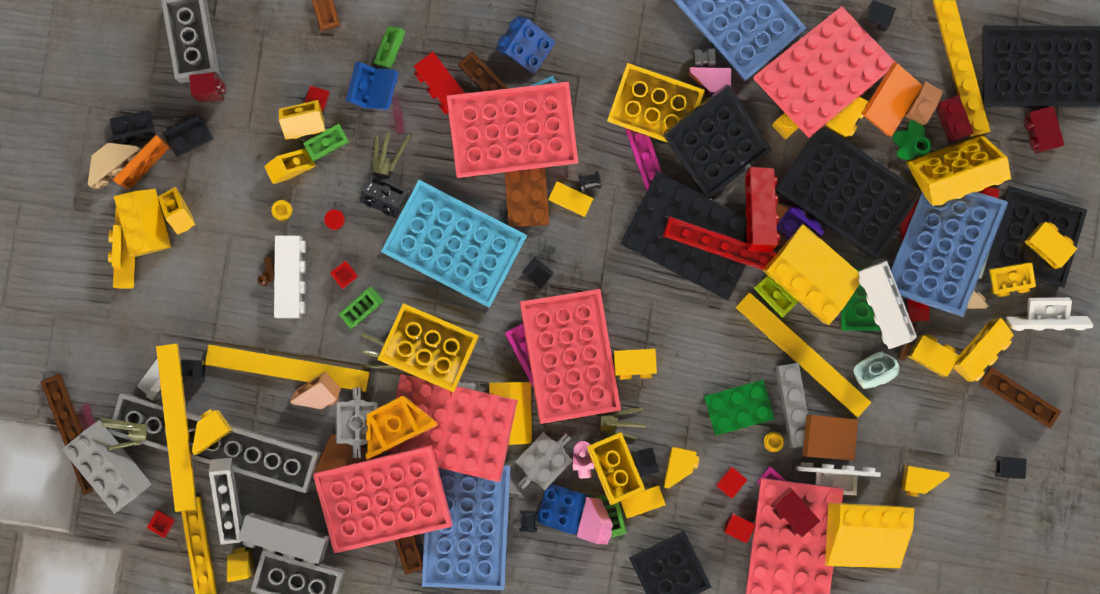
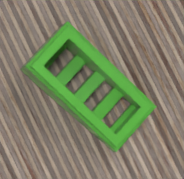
(374, 296)
(617, 532)

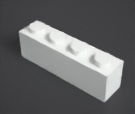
(288, 277)
(887, 305)

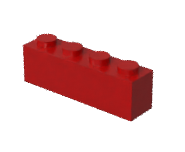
(438, 80)
(761, 209)

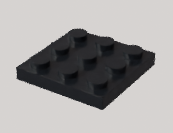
(670, 567)

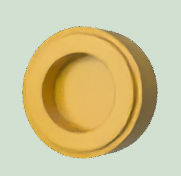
(282, 210)

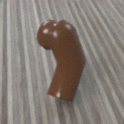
(269, 274)

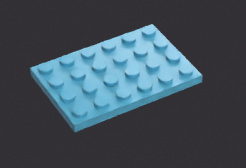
(454, 243)

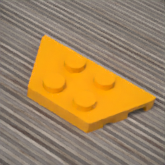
(394, 425)

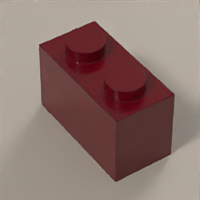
(207, 87)
(954, 119)
(1043, 130)
(795, 512)

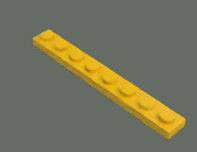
(961, 64)

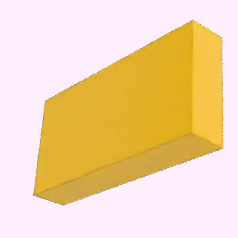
(570, 199)
(643, 502)

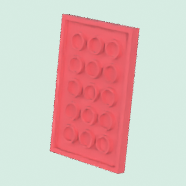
(824, 71)
(512, 129)
(570, 356)
(470, 429)
(383, 499)
(785, 561)

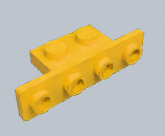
(119, 256)

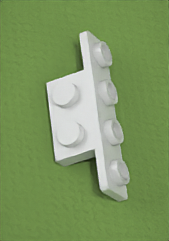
(1049, 314)
(840, 478)

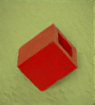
(731, 482)
(739, 528)

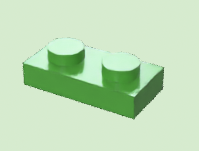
(389, 47)
(326, 142)

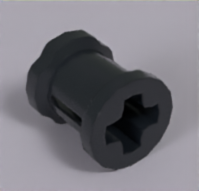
(585, 186)
(528, 521)

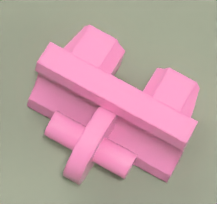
(582, 460)

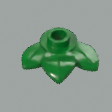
(909, 139)

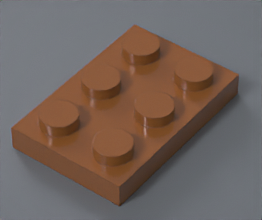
(527, 198)

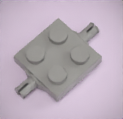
(352, 421)
(544, 461)

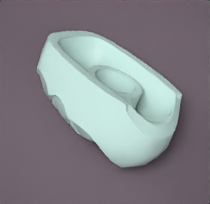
(876, 370)

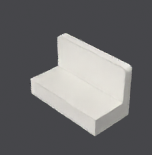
(151, 383)

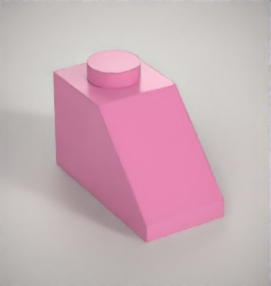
(711, 78)
(595, 522)

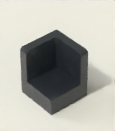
(880, 14)
(537, 272)
(193, 370)
(645, 461)
(1010, 467)

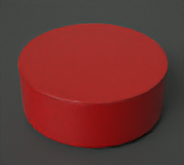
(334, 219)

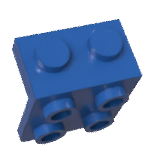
(525, 44)
(371, 87)
(562, 509)

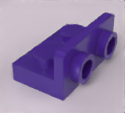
(793, 220)

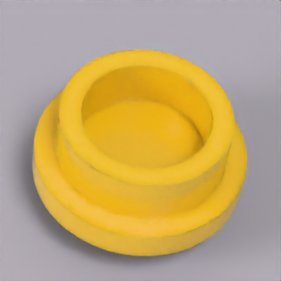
(773, 441)

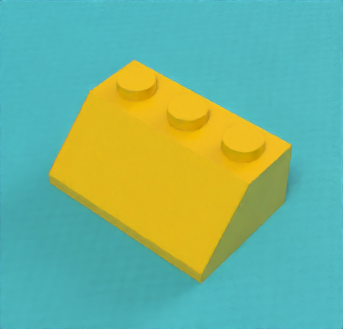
(142, 222)
(983, 350)
(522, 423)
(615, 468)

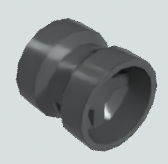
(707, 58)

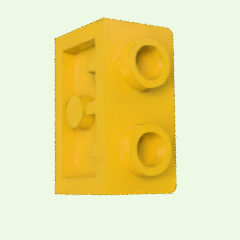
(1012, 278)

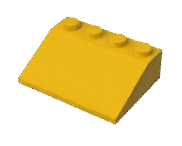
(652, 101)
(959, 169)
(813, 274)
(428, 347)
(867, 535)

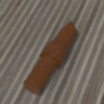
(905, 348)

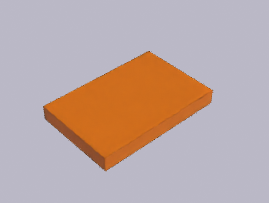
(892, 99)
(142, 162)

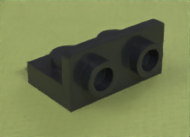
(132, 127)
(188, 135)
(383, 195)

